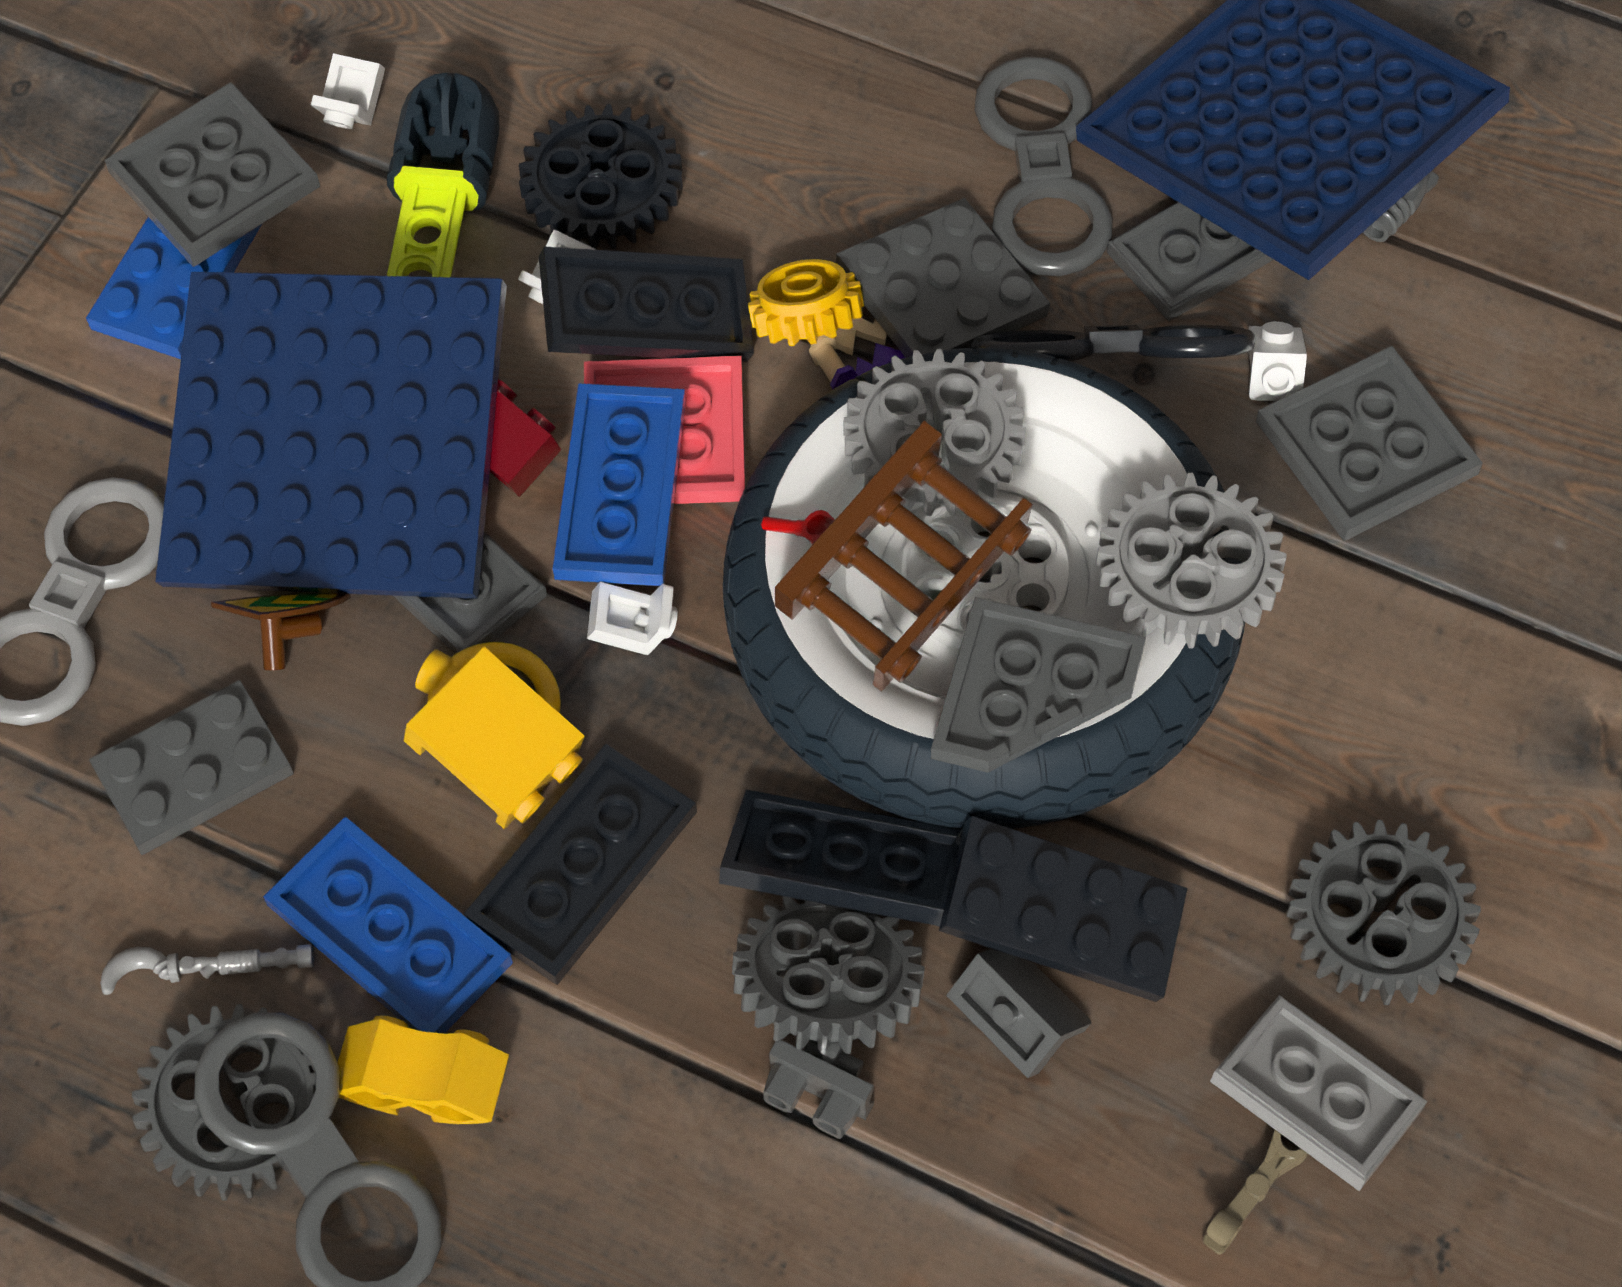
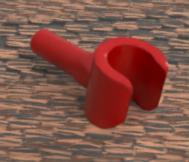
(810, 528)

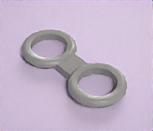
(74, 591)

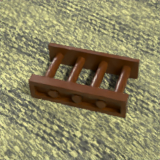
(883, 504)

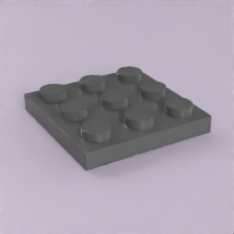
(212, 174)
(943, 281)
(1368, 443)

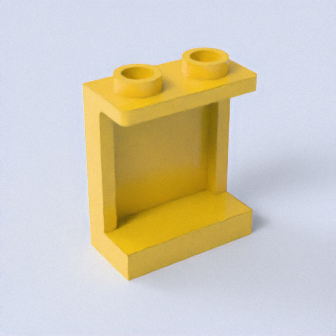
(497, 737)

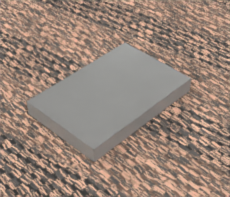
(1318, 1092)

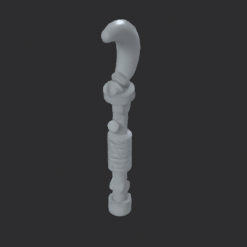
(225, 963)

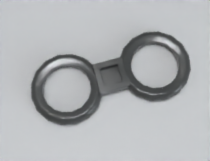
(1043, 166)
(314, 1150)

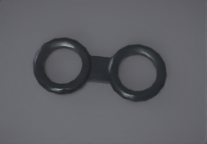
(1160, 342)

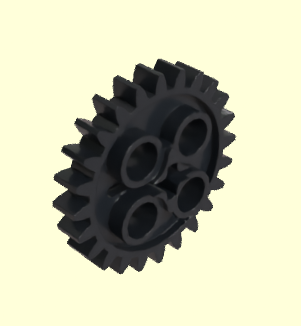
(601, 176)

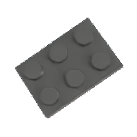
(191, 767)

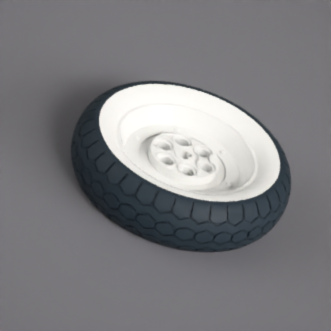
(815, 682)

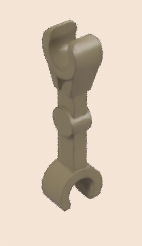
(1229, 1222)

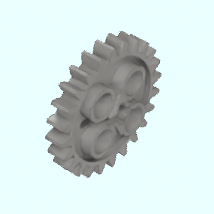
(984, 423)
(1227, 590)

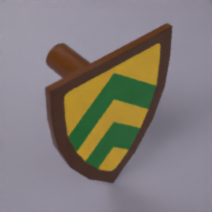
(274, 628)

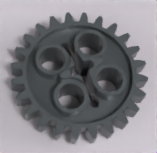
(1424, 946)
(827, 973)
(177, 1123)

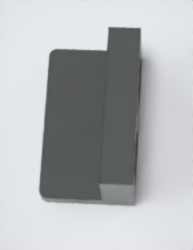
(1017, 1008)

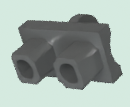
(827, 1076)

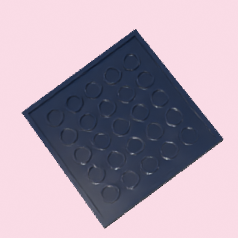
(1293, 122)
(333, 434)

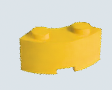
(440, 1074)

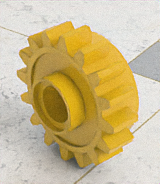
(805, 301)

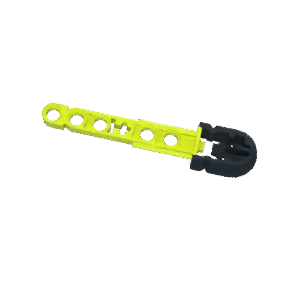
(440, 195)

